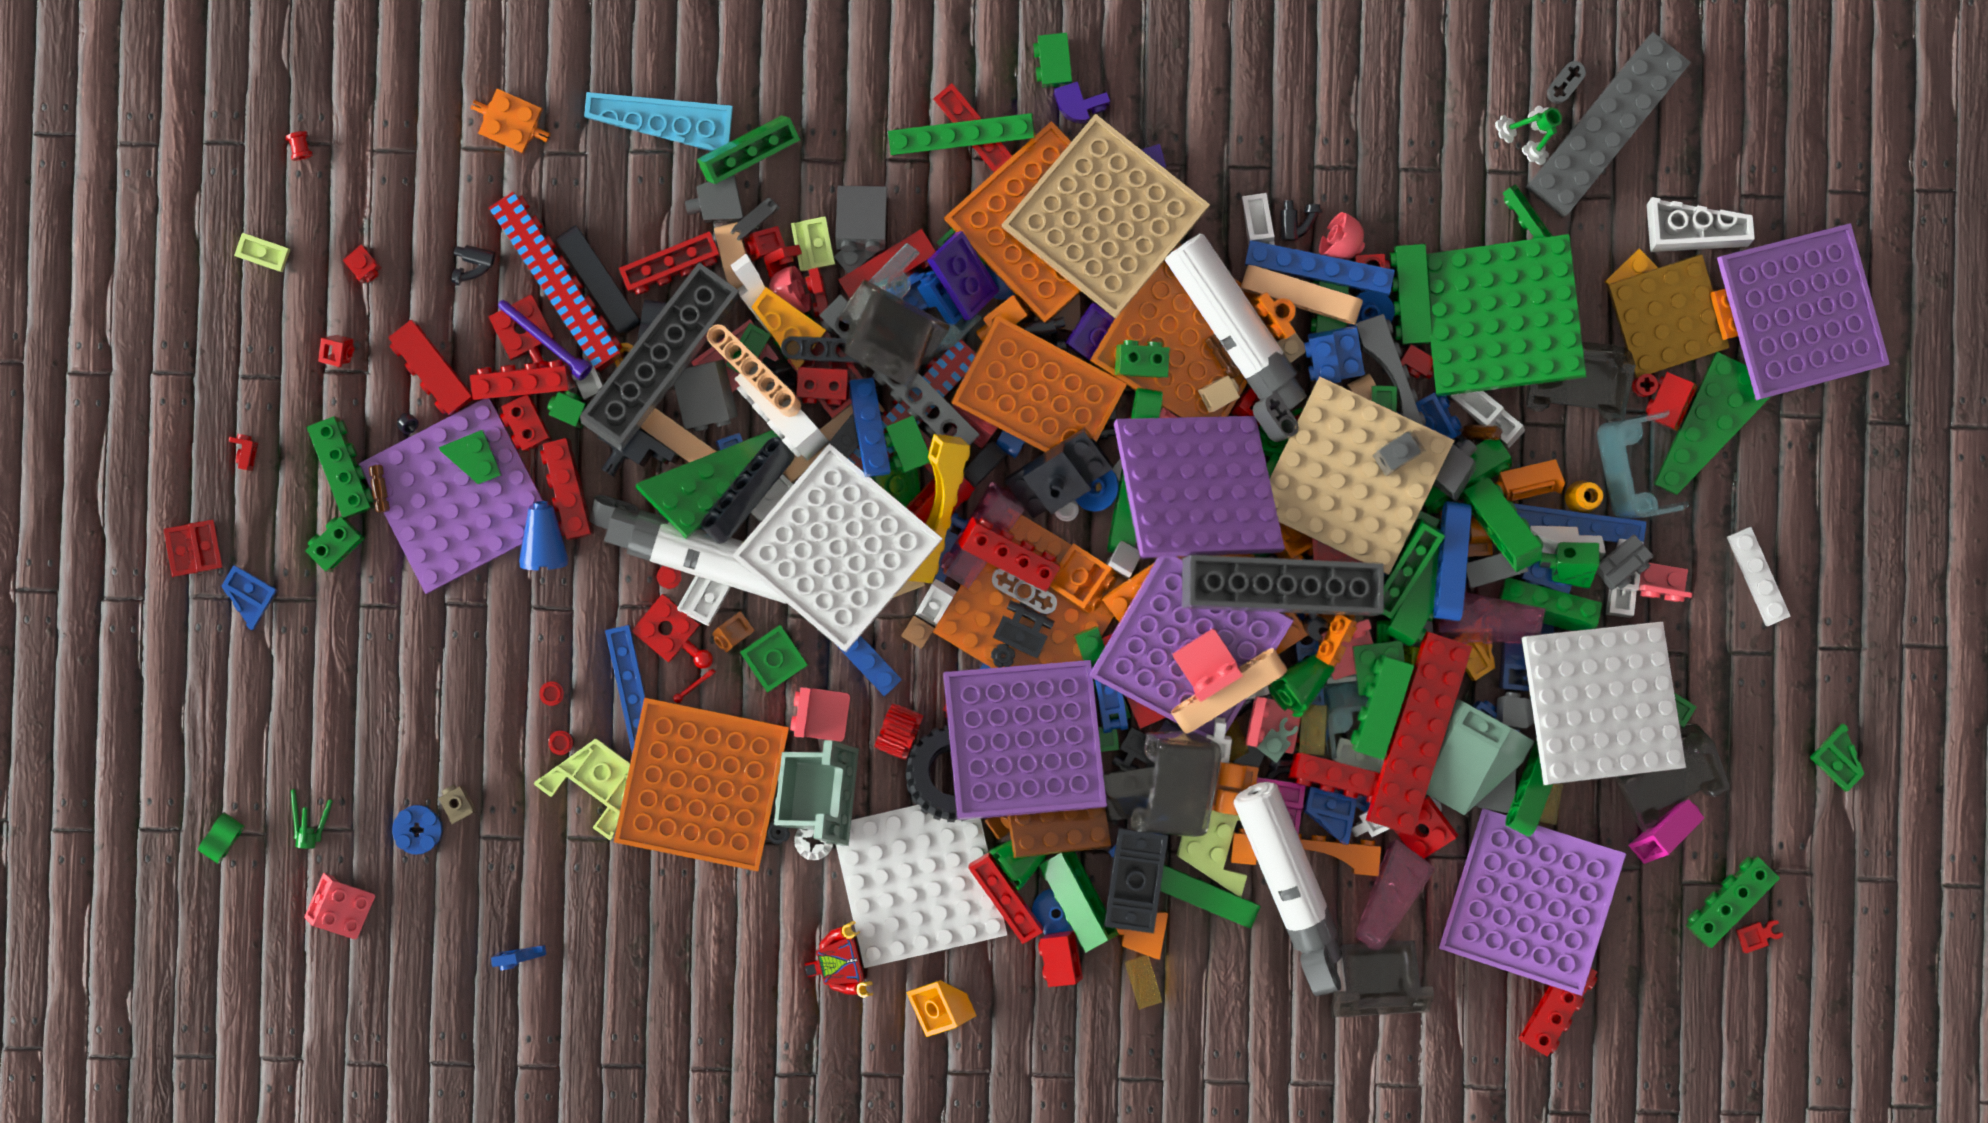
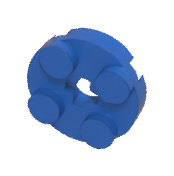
(428, 820)

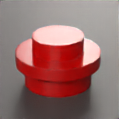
(668, 577)
(551, 693)
(560, 742)

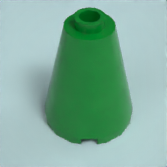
(1301, 685)
(1016, 869)

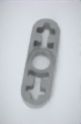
(1037, 606)

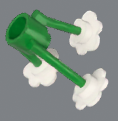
(1543, 120)

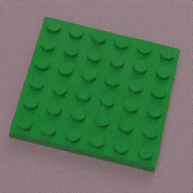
(1504, 316)

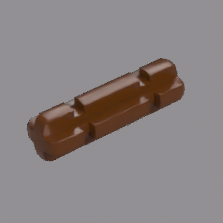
(1222, 356)
(1482, 432)
(379, 488)

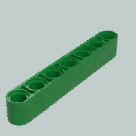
(1146, 405)

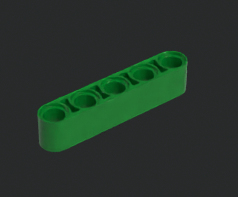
(1529, 797)
(1209, 897)

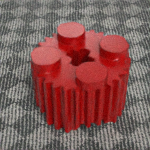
(899, 731)

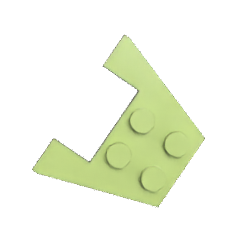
(599, 773)
(1211, 850)

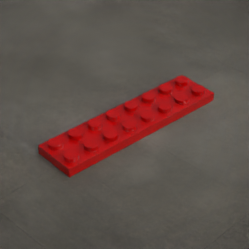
(1419, 733)

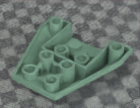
(1474, 757)

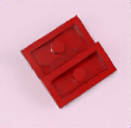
(192, 548)

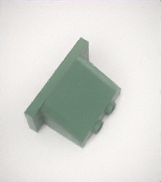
(818, 791)

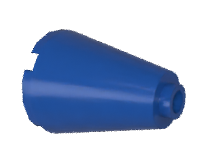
(542, 539)

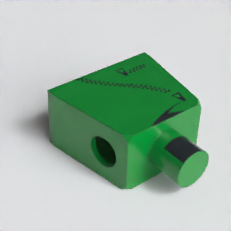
(1573, 563)

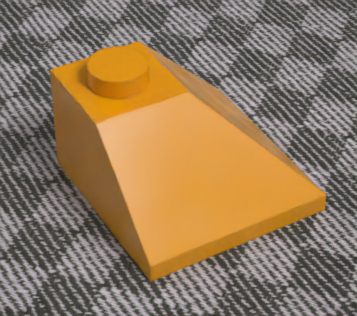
(940, 1007)

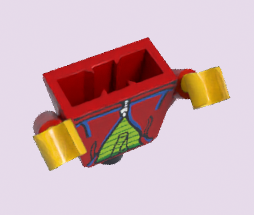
(840, 962)

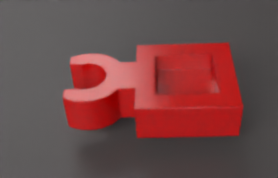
(1755, 936)

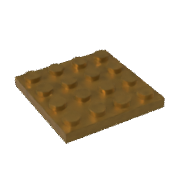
(1667, 315)

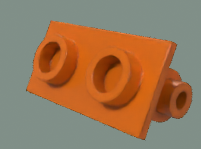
(1331, 649)

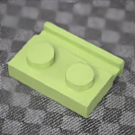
(814, 243)

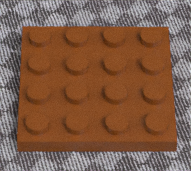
(1058, 832)

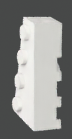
(1688, 227)

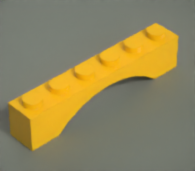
(948, 462)

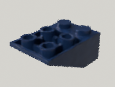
(1513, 665)

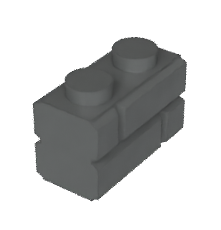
(1623, 562)

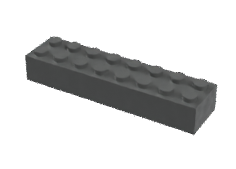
(1607, 125)
(659, 357)
(1282, 585)

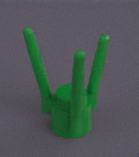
(304, 835)

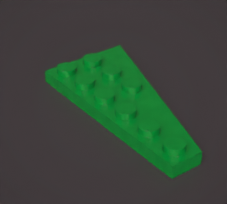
(1715, 415)
(694, 488)

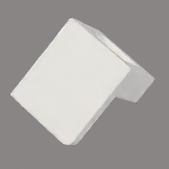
(590, 385)

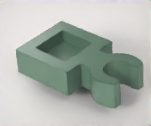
(1275, 743)

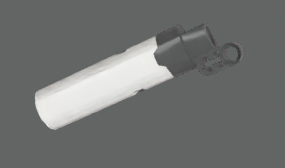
(1241, 334)
(658, 541)
(1291, 883)

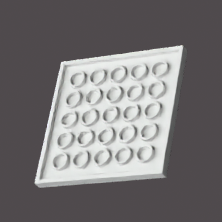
(837, 547)
(1603, 702)
(914, 885)

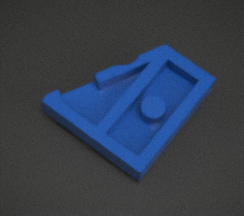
(248, 595)
(1331, 812)
(511, 958)

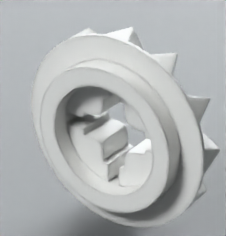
(803, 846)

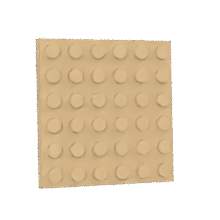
(1105, 216)
(1336, 489)

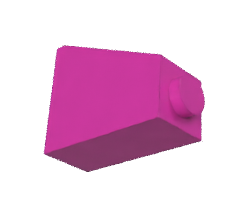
(1667, 833)

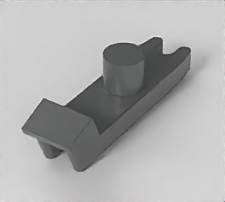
(755, 218)

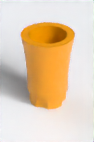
(1575, 496)

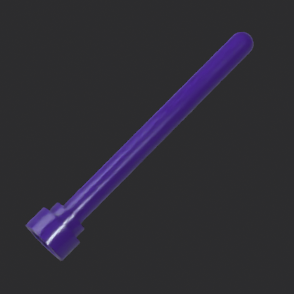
(579, 367)

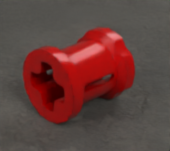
(299, 145)
(1640, 391)

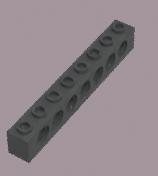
(900, 392)

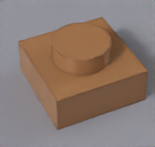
(917, 632)

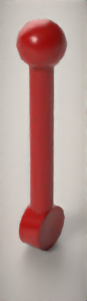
(679, 697)

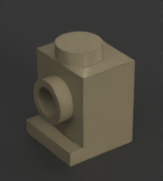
(465, 805)

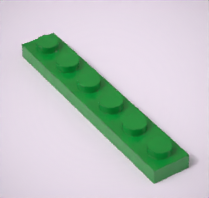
(961, 134)

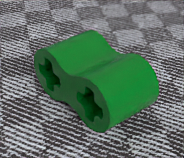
(221, 838)

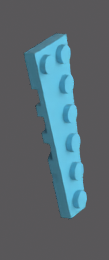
(679, 121)

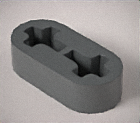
(1562, 79)

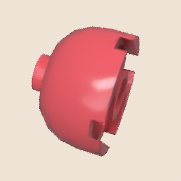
(1344, 238)
(789, 286)

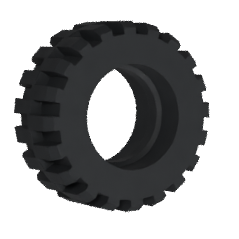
(918, 776)

